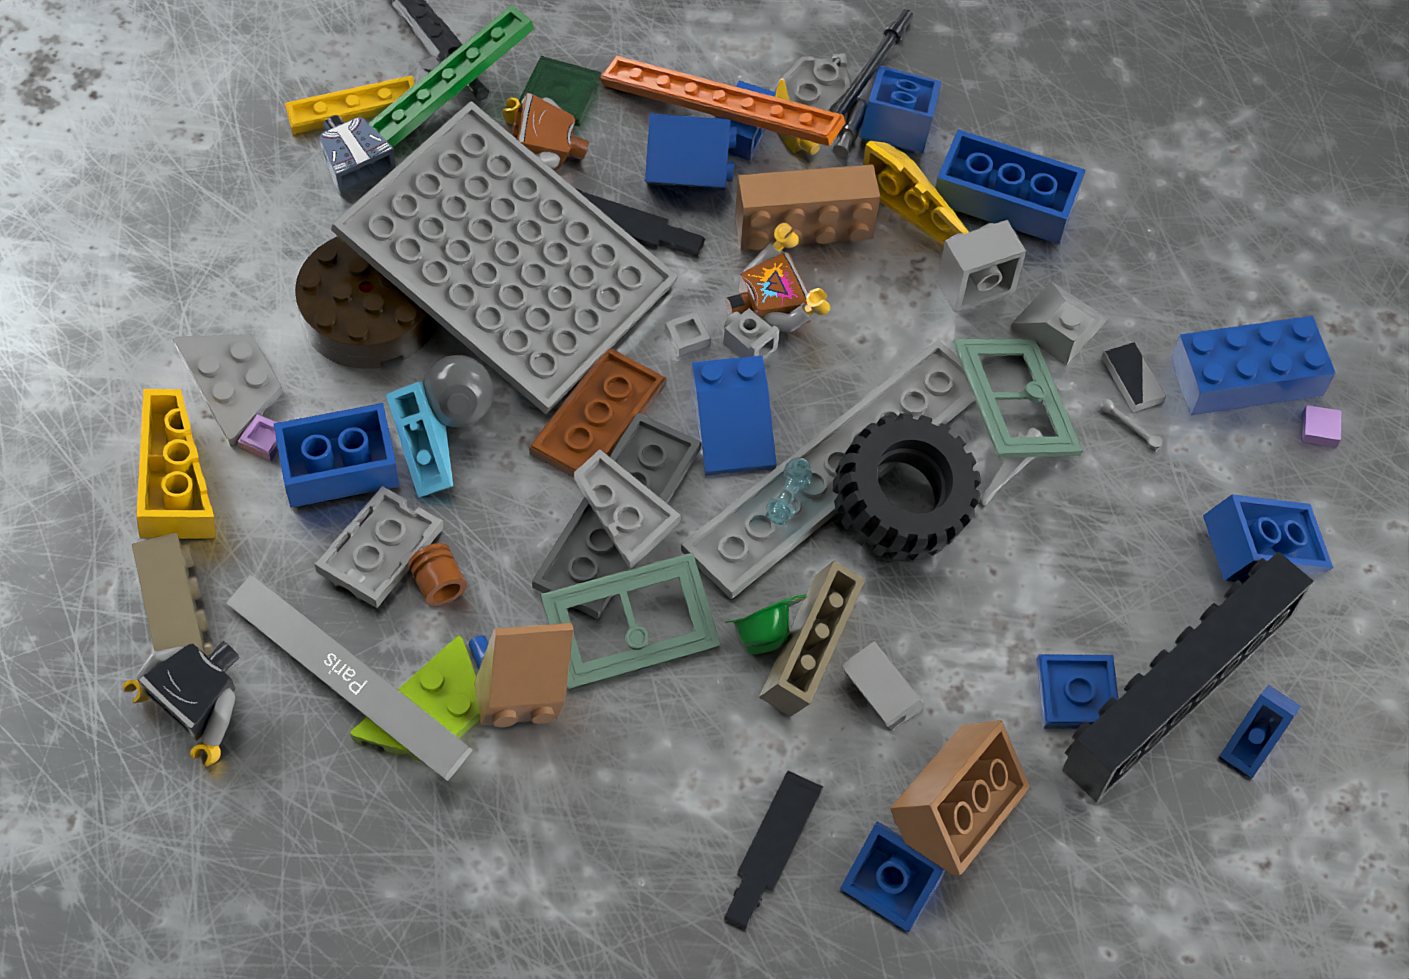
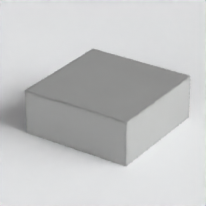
(687, 334)

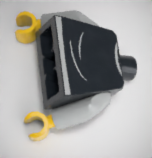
(191, 691)

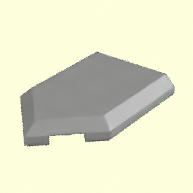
(817, 81)

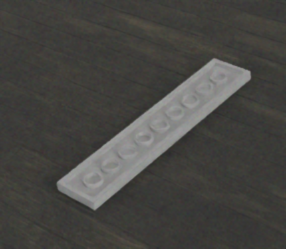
(745, 543)

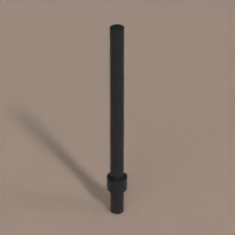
(892, 36)

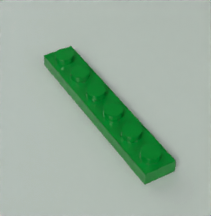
(452, 75)

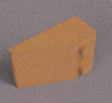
(524, 674)

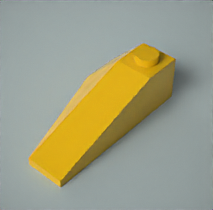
(910, 193)

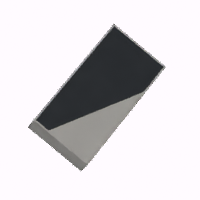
(1133, 376)

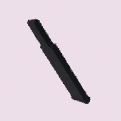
(648, 228)
(773, 845)

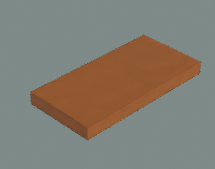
(597, 412)

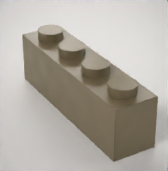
(170, 593)
(812, 639)

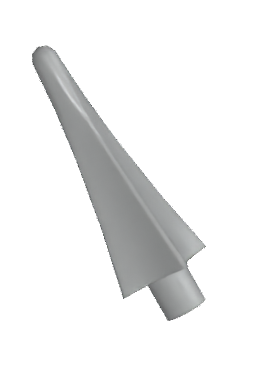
(1007, 470)

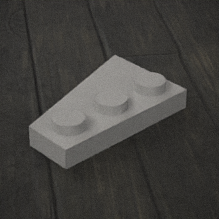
(625, 507)

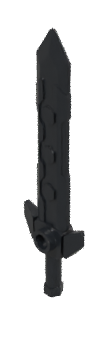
(435, 37)

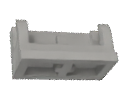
(883, 686)

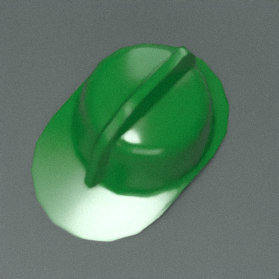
(766, 628)

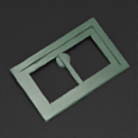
(1042, 389)
(641, 655)

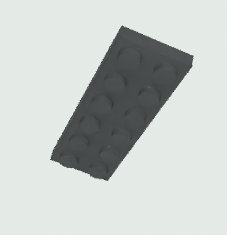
(584, 550)

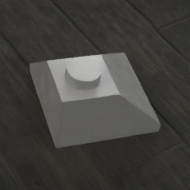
(1059, 322)

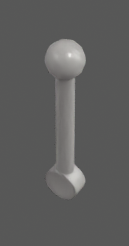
(1153, 442)

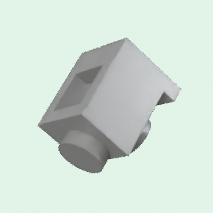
(750, 335)

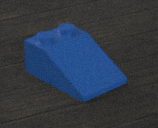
(900, 109)
(733, 415)
(1257, 528)

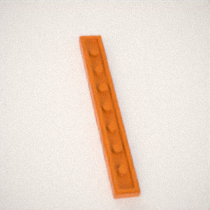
(723, 100)

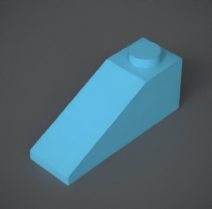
(421, 439)

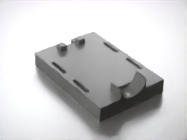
(379, 548)

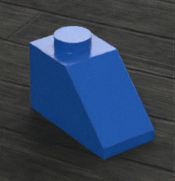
(1260, 731)

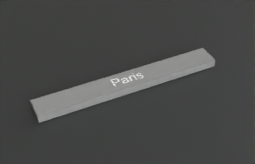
(350, 677)

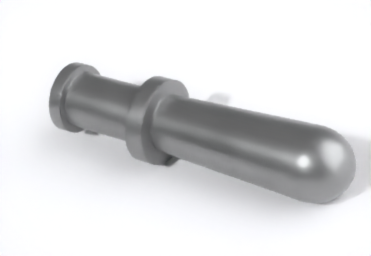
(849, 131)

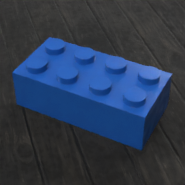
(1010, 185)
(1252, 365)

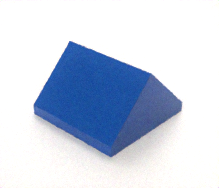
(892, 877)

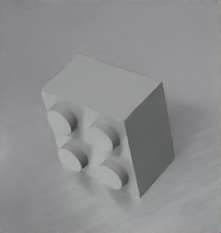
(980, 265)

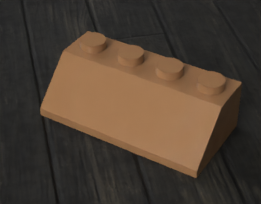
(961, 796)

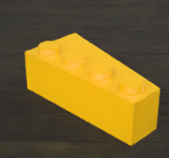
(170, 476)

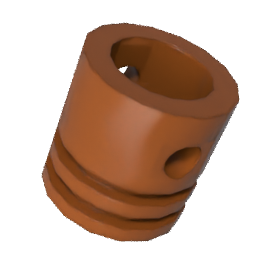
(437, 574)

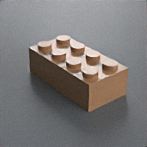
(816, 203)

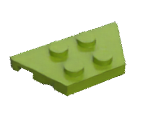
(439, 688)

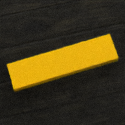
(349, 104)

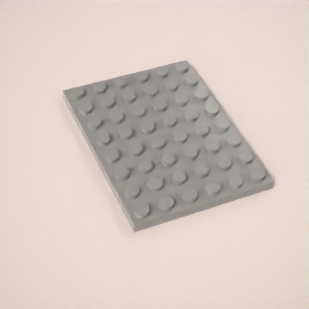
(505, 255)

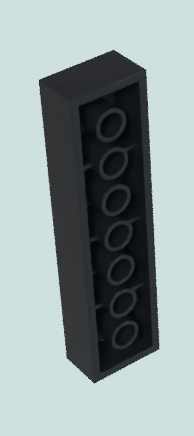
(1185, 675)

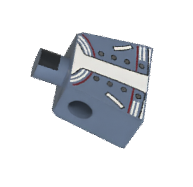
(354, 153)

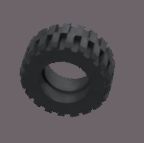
(932, 453)

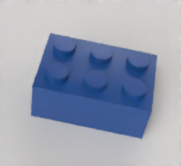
(336, 455)

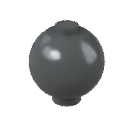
(458, 390)

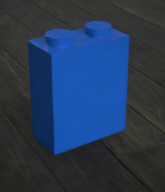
(689, 151)

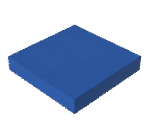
(1074, 688)

